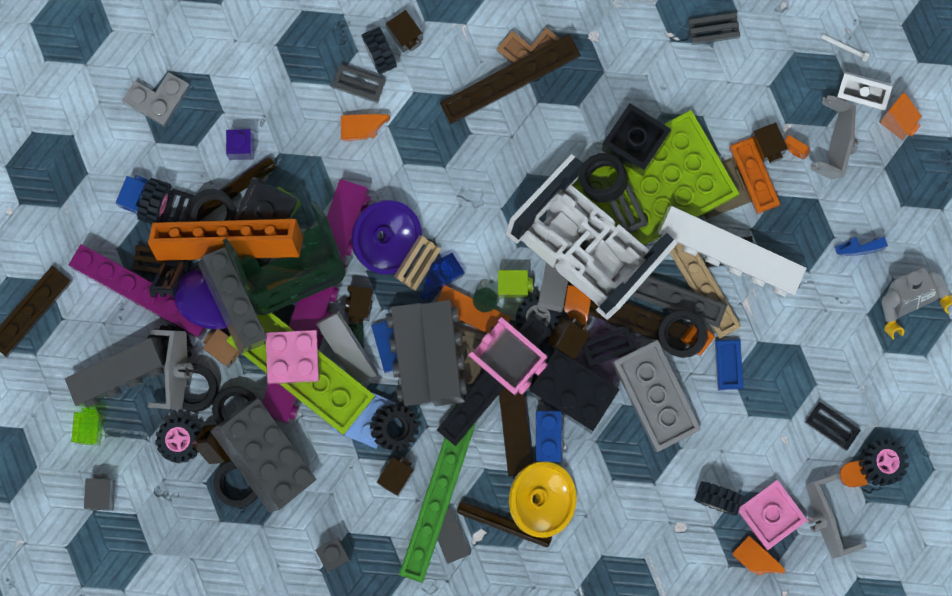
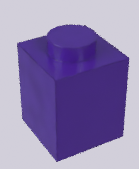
(240, 144)

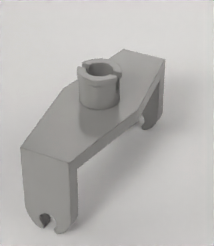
(842, 139)
(175, 370)
(825, 520)

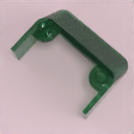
(292, 277)

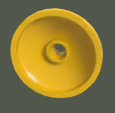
(553, 503)

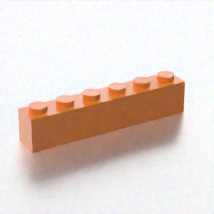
(248, 237)

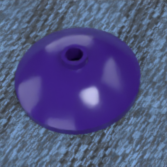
(399, 231)
(197, 302)

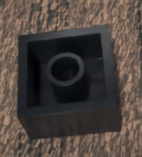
(636, 139)

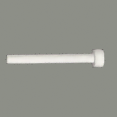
(864, 56)

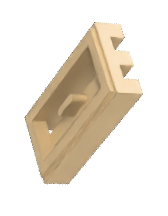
(417, 263)

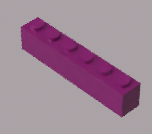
(130, 287)

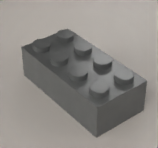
(263, 455)

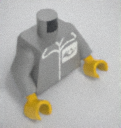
(912, 293)

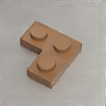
(515, 48)

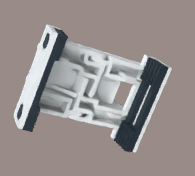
(612, 262)

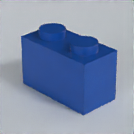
(548, 437)

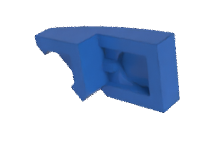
(853, 247)

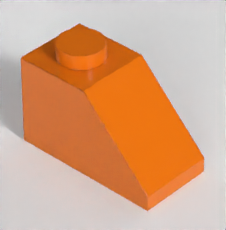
(902, 118)

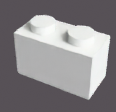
(865, 90)

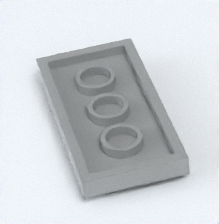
(656, 396)

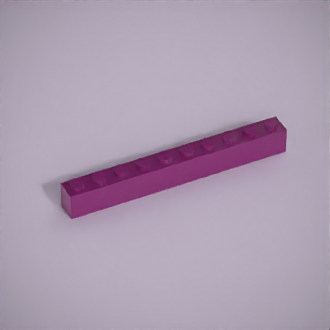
(345, 208)

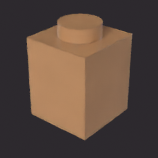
(219, 348)

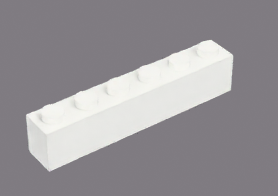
(732, 251)

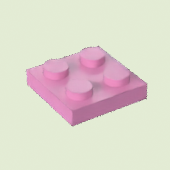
(292, 357)
(772, 515)

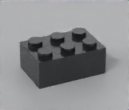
(574, 391)

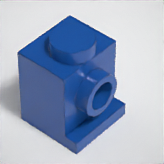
(131, 193)

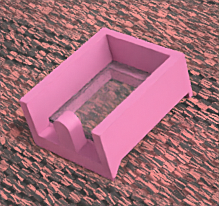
(509, 357)

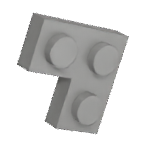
(160, 104)

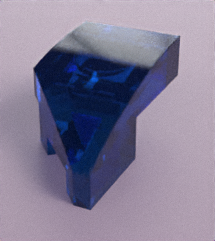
(441, 273)

